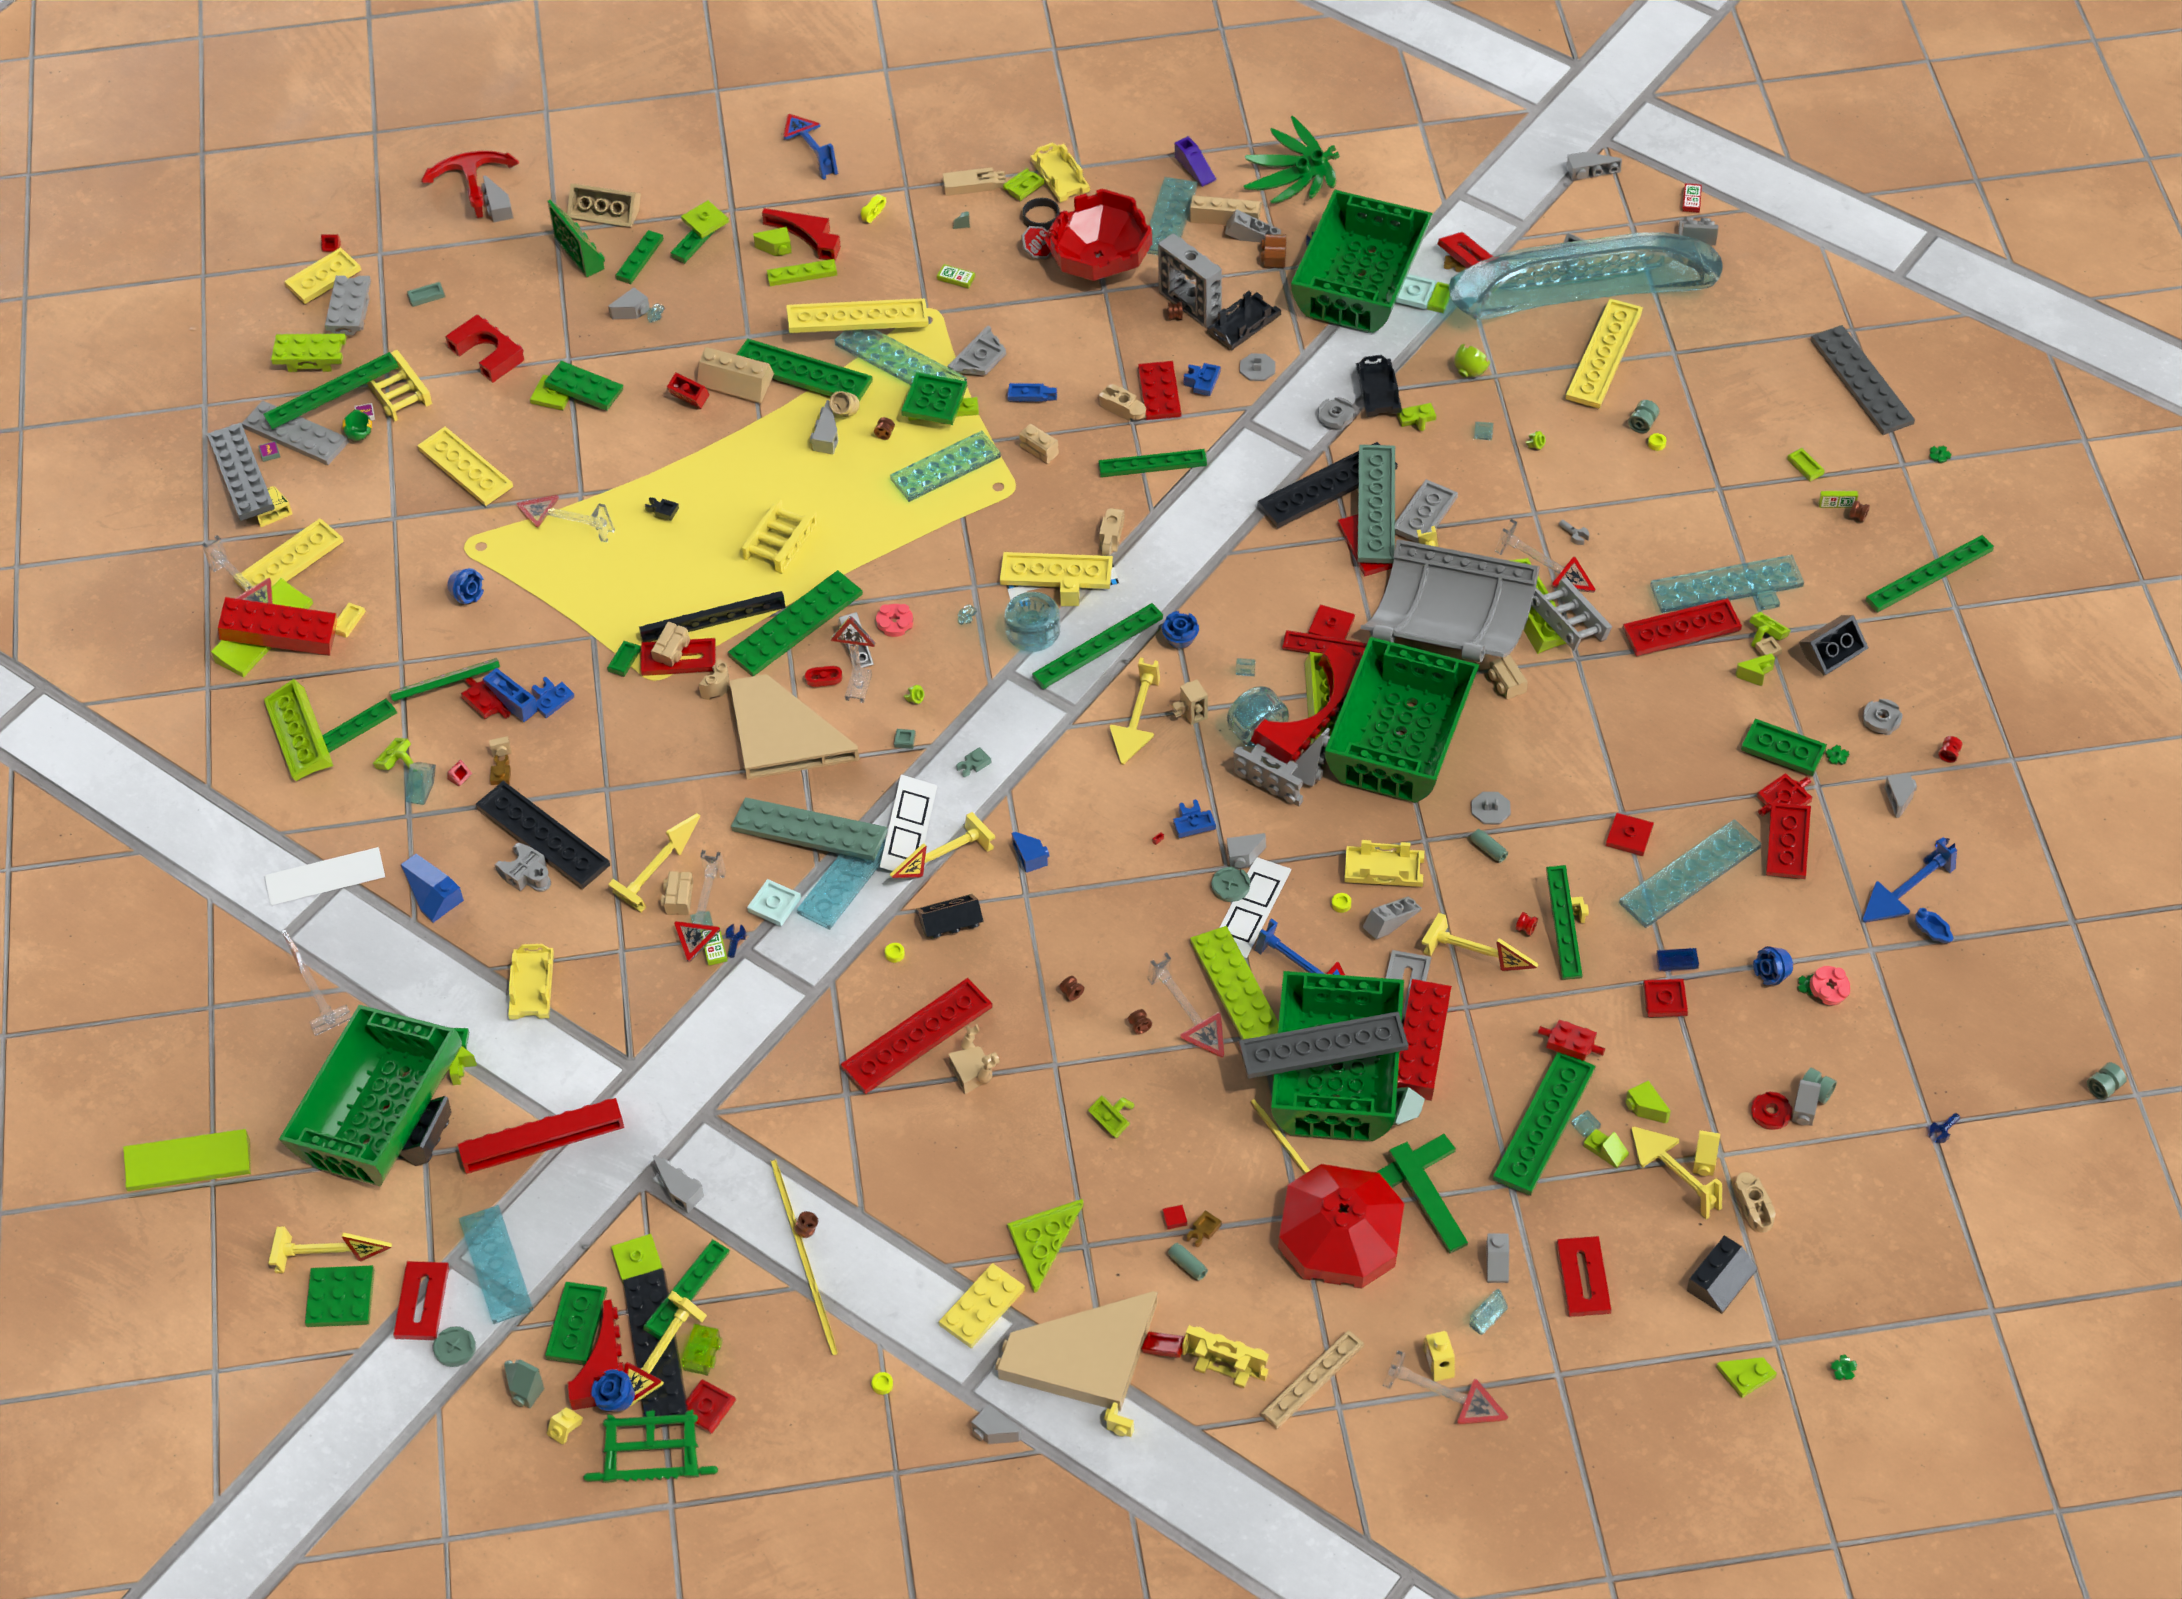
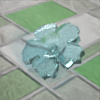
(655, 312)
(966, 613)

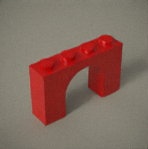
(480, 331)

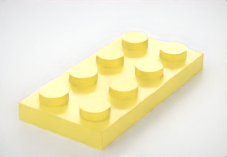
(321, 275)
(982, 1305)

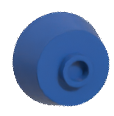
(465, 585)
(1180, 629)
(1773, 965)
(613, 1391)

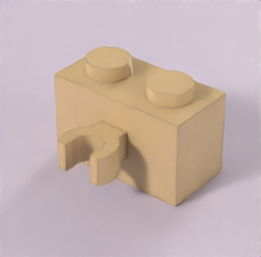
(1192, 702)

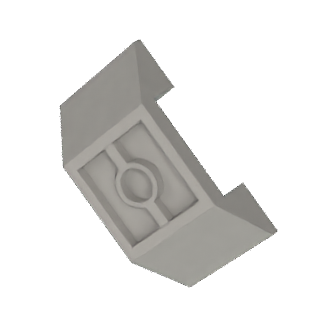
(1702, 230)

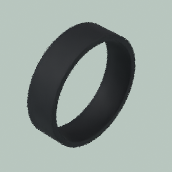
(1036, 203)

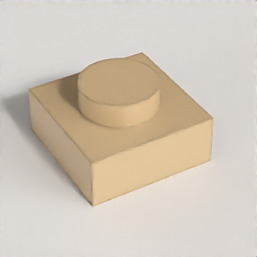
(1768, 646)
(500, 746)

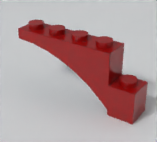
(811, 229)
(603, 1358)

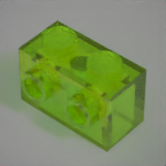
(701, 1349)

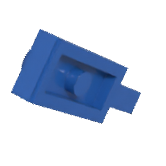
(1031, 392)

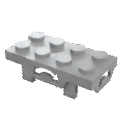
(348, 304)
(1277, 782)

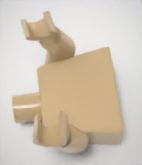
(971, 1064)

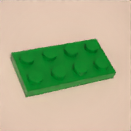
(583, 385)
(1784, 747)
(576, 1323)

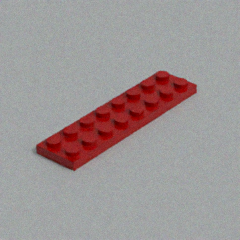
(916, 1035)

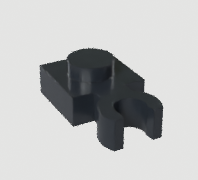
(664, 509)

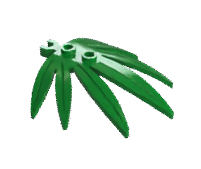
(1312, 164)

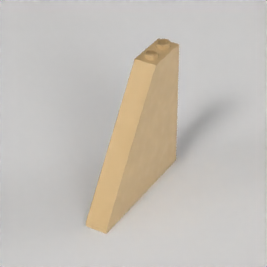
(782, 732)
(1082, 1354)

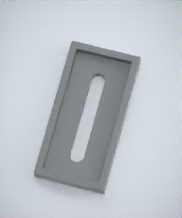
(1400, 961)

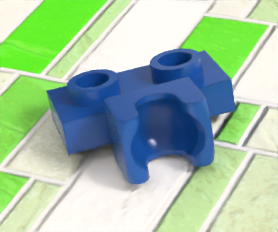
(1202, 379)
(550, 697)
(1193, 820)

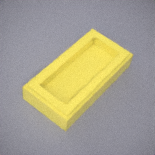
(348, 619)

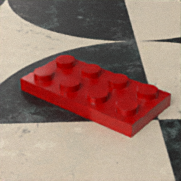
(1159, 390)
(1788, 840)

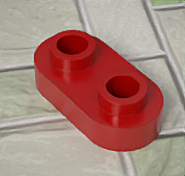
(823, 676)

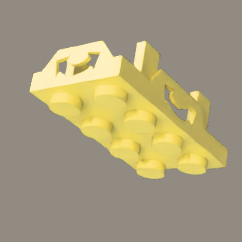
(1059, 171)
(1384, 867)
(530, 981)
(1217, 1348)

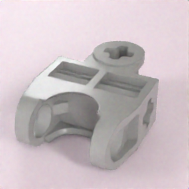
(526, 870)

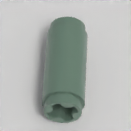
(1489, 845)
(1188, 1261)

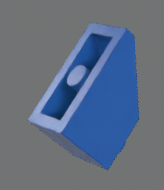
(1030, 851)

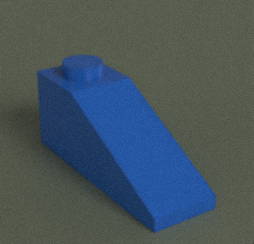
(511, 694)

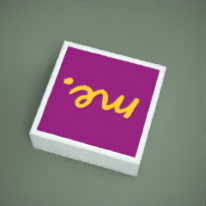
(367, 409)

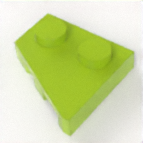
(1746, 1374)

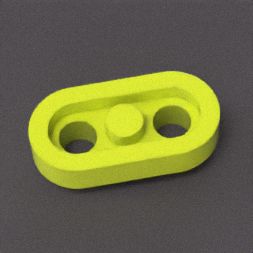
(873, 208)

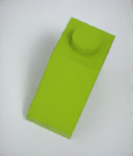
(773, 241)
(1647, 1103)

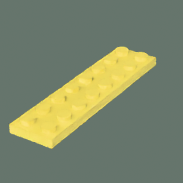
(857, 315)
(1604, 353)

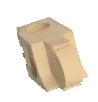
(1121, 403)
(1111, 531)
(1750, 1187)

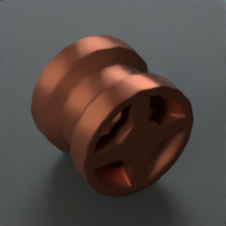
(1175, 310)
(884, 428)
(1859, 511)
(1071, 988)
(1140, 1021)
(804, 1219)

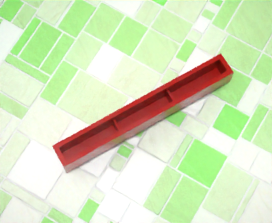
(540, 1135)

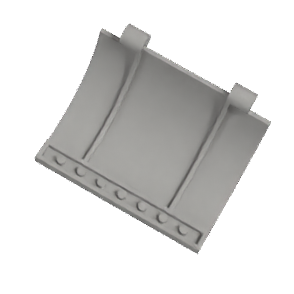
(1455, 600)

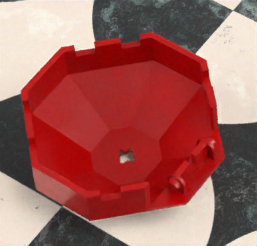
(1103, 225)
(1336, 1244)

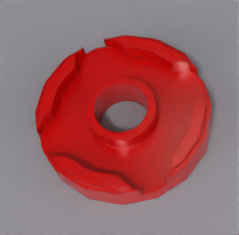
(1768, 1120)

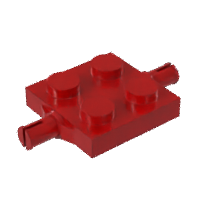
(483, 700)
(1784, 791)
(1571, 1040)

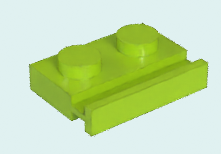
(1023, 184)

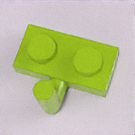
(1417, 415)
(1768, 625)
(396, 750)
(1110, 1116)

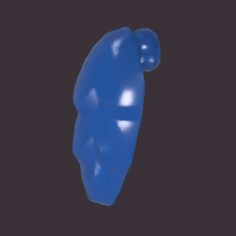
(1933, 926)

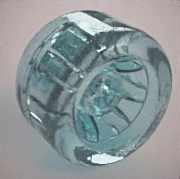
(1032, 621)
(1252, 709)

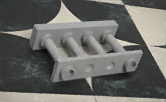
(1583, 609)

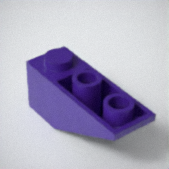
(1193, 161)

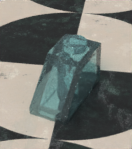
(420, 782)

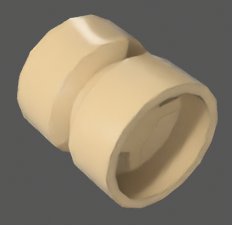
(844, 403)

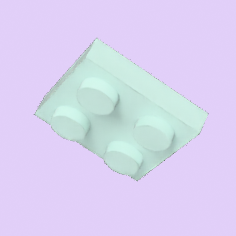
(1416, 291)
(774, 902)

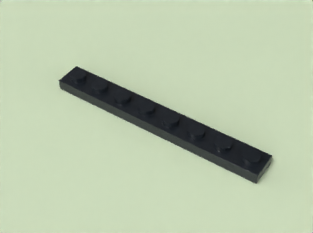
(717, 615)

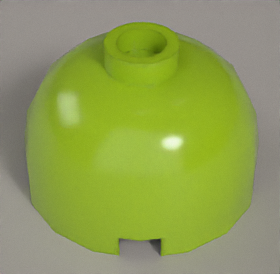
(1470, 361)

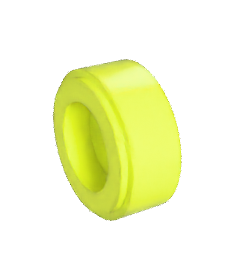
(1657, 442)
(1341, 902)
(894, 952)
(882, 1383)

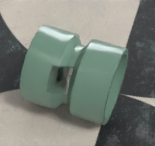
(1643, 416)
(2106, 1081)
(1827, 1084)

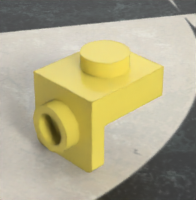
(1579, 908)
(562, 1424)
(1119, 1425)

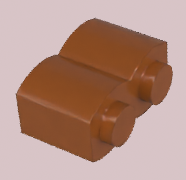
(1274, 250)

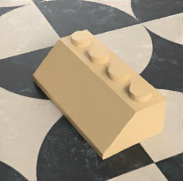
(603, 205)
(1219, 210)
(734, 375)

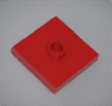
(1332, 622)
(1629, 834)
(1665, 998)
(709, 1405)

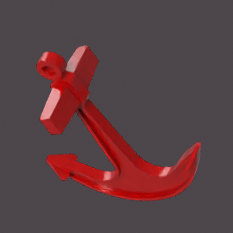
(468, 163)

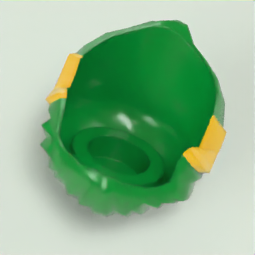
(357, 425)

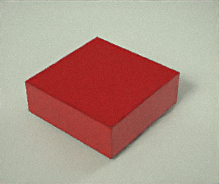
(1175, 1217)

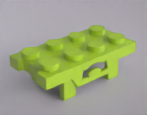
(299, 348)

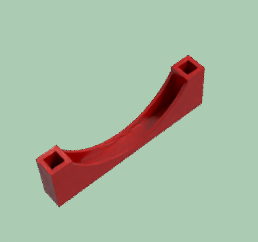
(1288, 739)

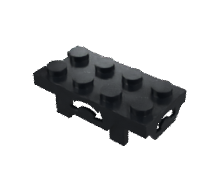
(1244, 321)
(1378, 386)

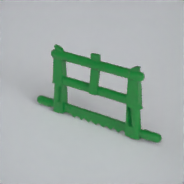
(688, 1443)

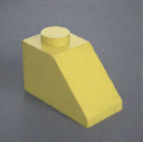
(1706, 1153)

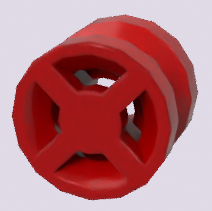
(1526, 923)

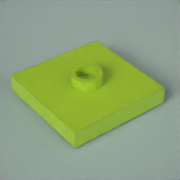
(705, 219)
(548, 397)
(636, 1256)

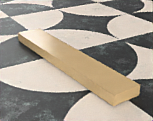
(1312, 1379)

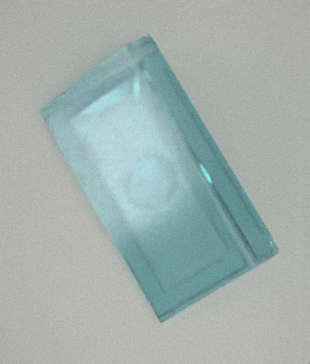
(1488, 1312)

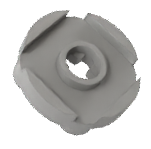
(1336, 421)
(1882, 725)

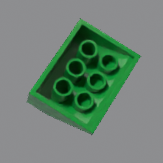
(575, 242)

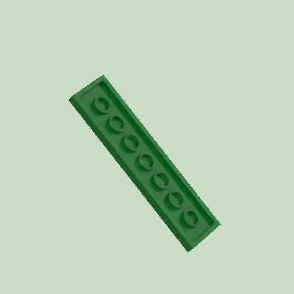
(807, 371)
(795, 623)
(1544, 1123)

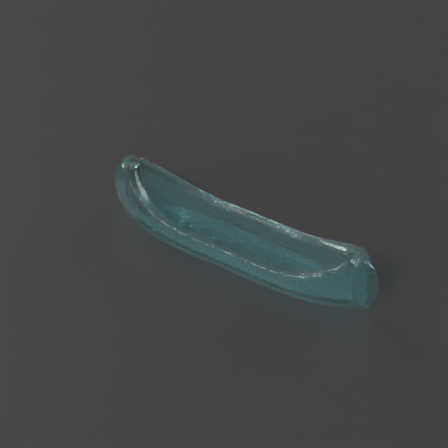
(1585, 272)

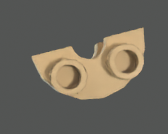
(717, 683)

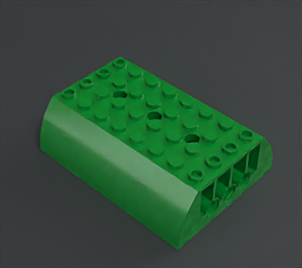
(1328, 277)
(1364, 741)
(358, 1082)
(1331, 1102)

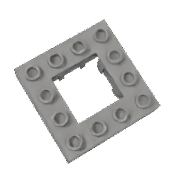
(1180, 260)

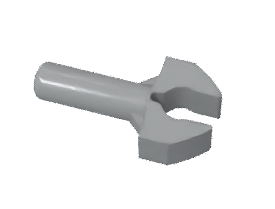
(1577, 534)

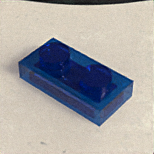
(1677, 959)

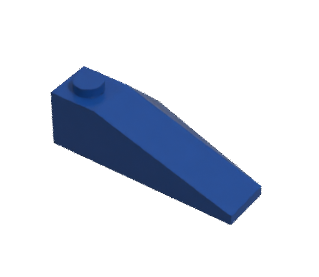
(431, 887)

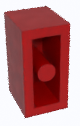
(688, 390)

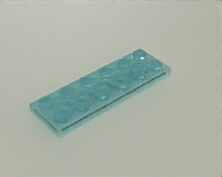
(1171, 210)
(945, 466)
(838, 888)
(496, 1264)

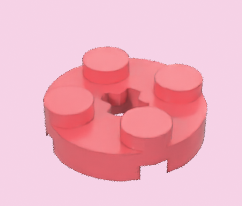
(891, 611)
(1836, 977)

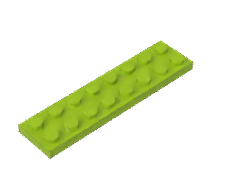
(1235, 983)

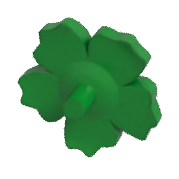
(1939, 454)
(1837, 755)
(1804, 985)
(1844, 1368)

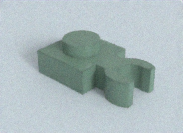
(975, 760)

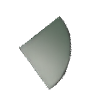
(962, 221)

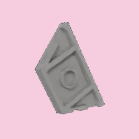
(979, 355)

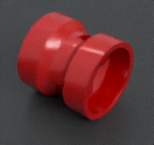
(1950, 749)

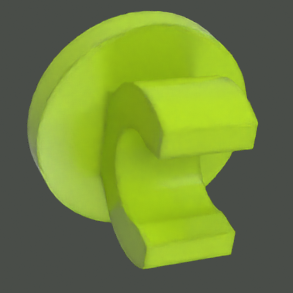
(1536, 440)
(916, 694)

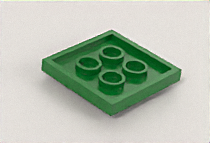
(934, 398)
(339, 1296)

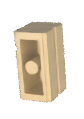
(1038, 443)
(670, 644)
(1508, 677)
(678, 893)

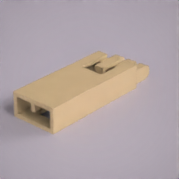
(973, 181)

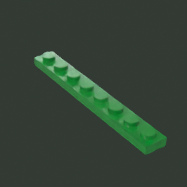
(330, 390)
(1929, 573)
(1097, 646)

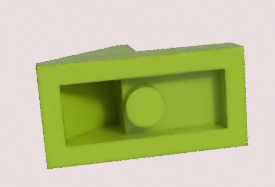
(1754, 669)
(463, 1059)
(1607, 1148)

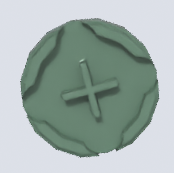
(1230, 884)
(454, 1346)

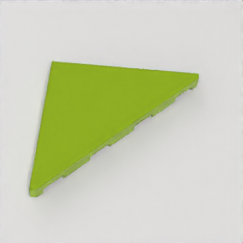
(1041, 1237)

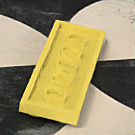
(465, 466)
(294, 554)
(1048, 569)

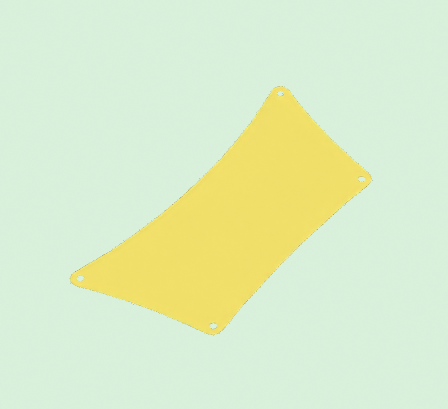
(697, 562)

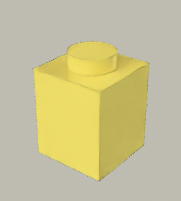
(1069, 591)

